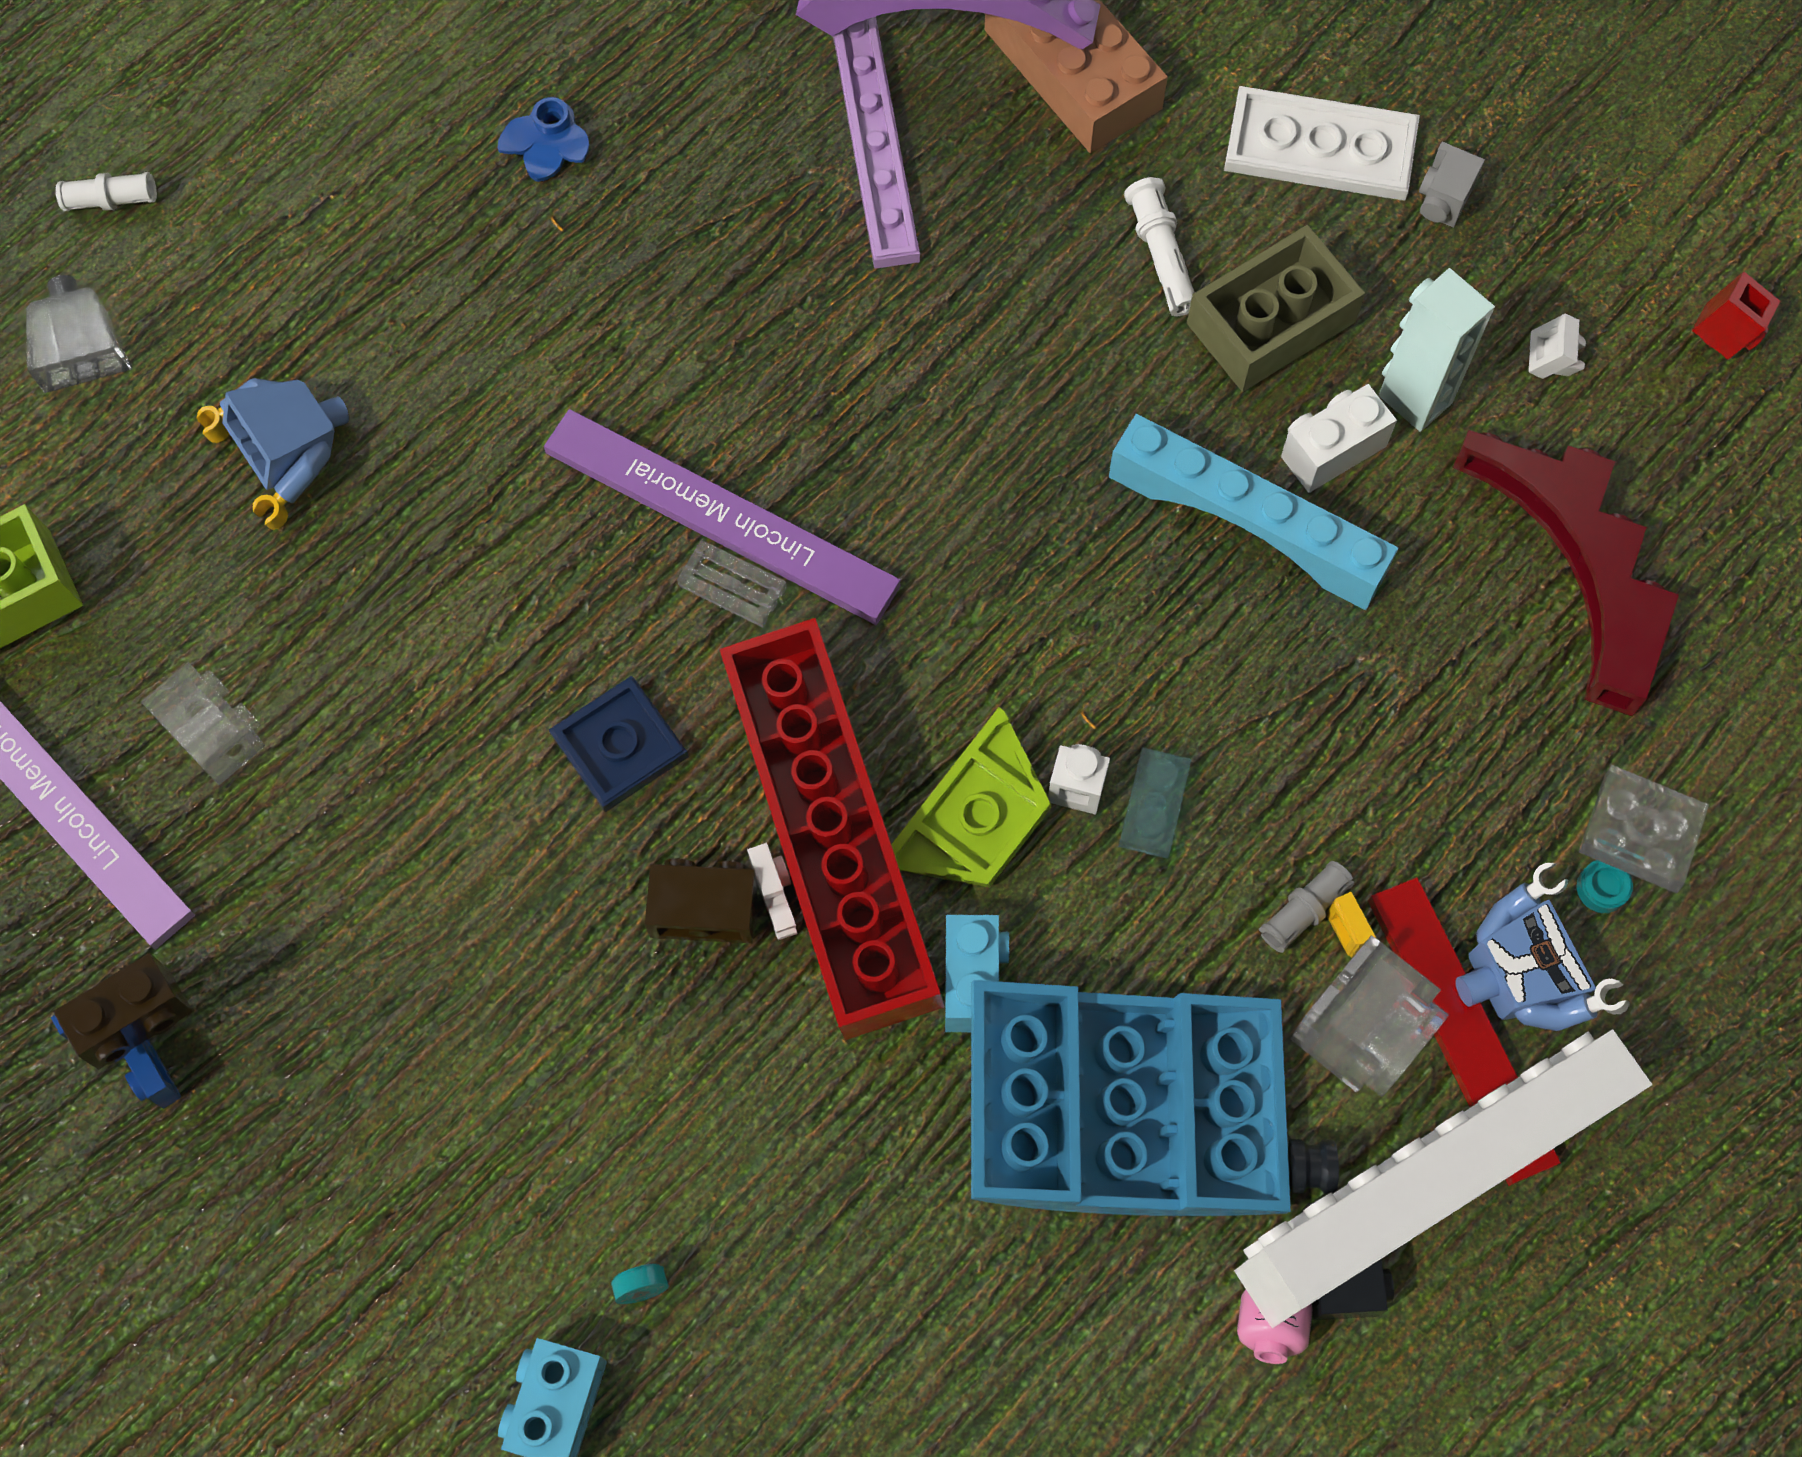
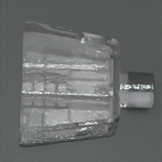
(71, 337)

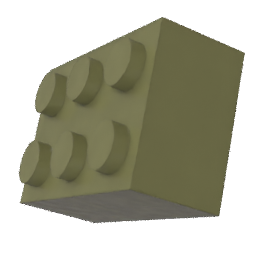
(1275, 308)

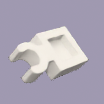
(771, 879)

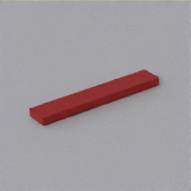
(1467, 1033)

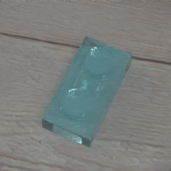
(1155, 803)

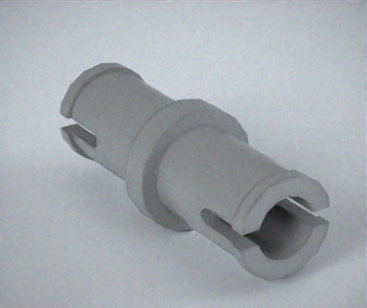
(1306, 906)

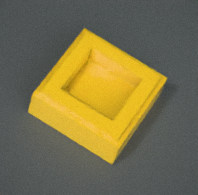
(1349, 923)

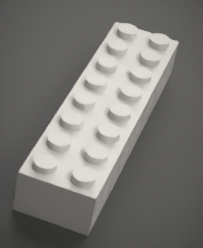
(1437, 1174)

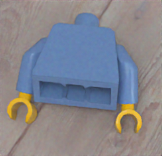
(280, 435)

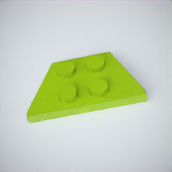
(976, 811)

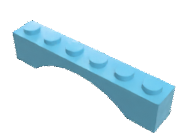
(1322, 544)

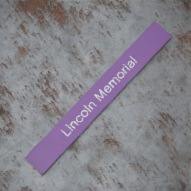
(723, 517)

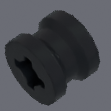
(1313, 1166)

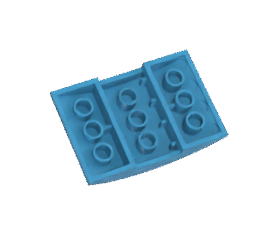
(1127, 1102)

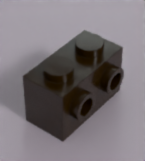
(701, 901)
(123, 1012)

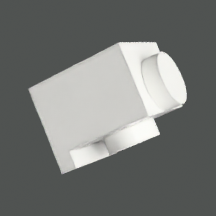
(1079, 771)

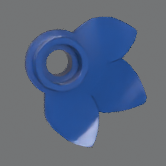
(545, 144)

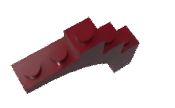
(1565, 498)

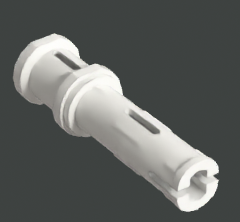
(1157, 228)

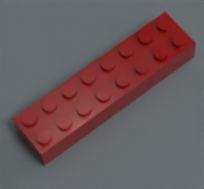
(831, 830)

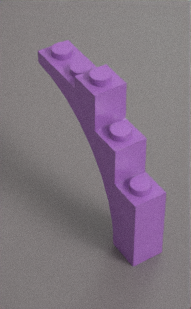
(1066, 19)

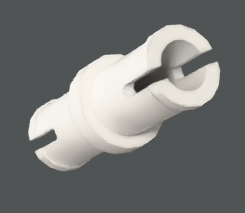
(106, 191)

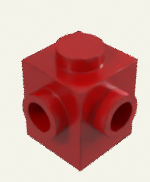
(1736, 316)

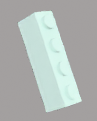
(1434, 348)

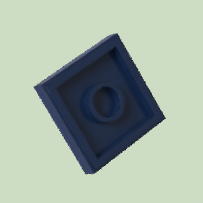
(618, 743)

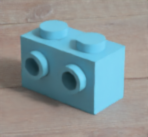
(972, 954)
(552, 1401)

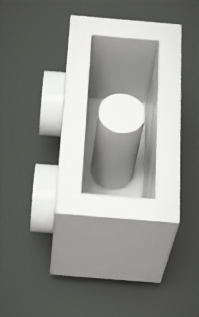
(1337, 437)

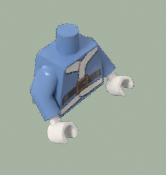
(1531, 964)

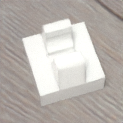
(1556, 348)

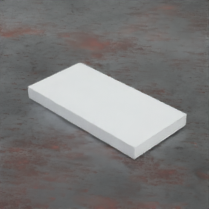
(1322, 143)

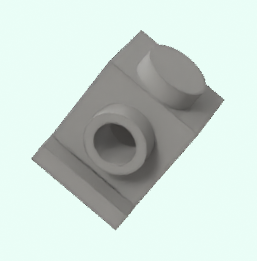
(1449, 184)

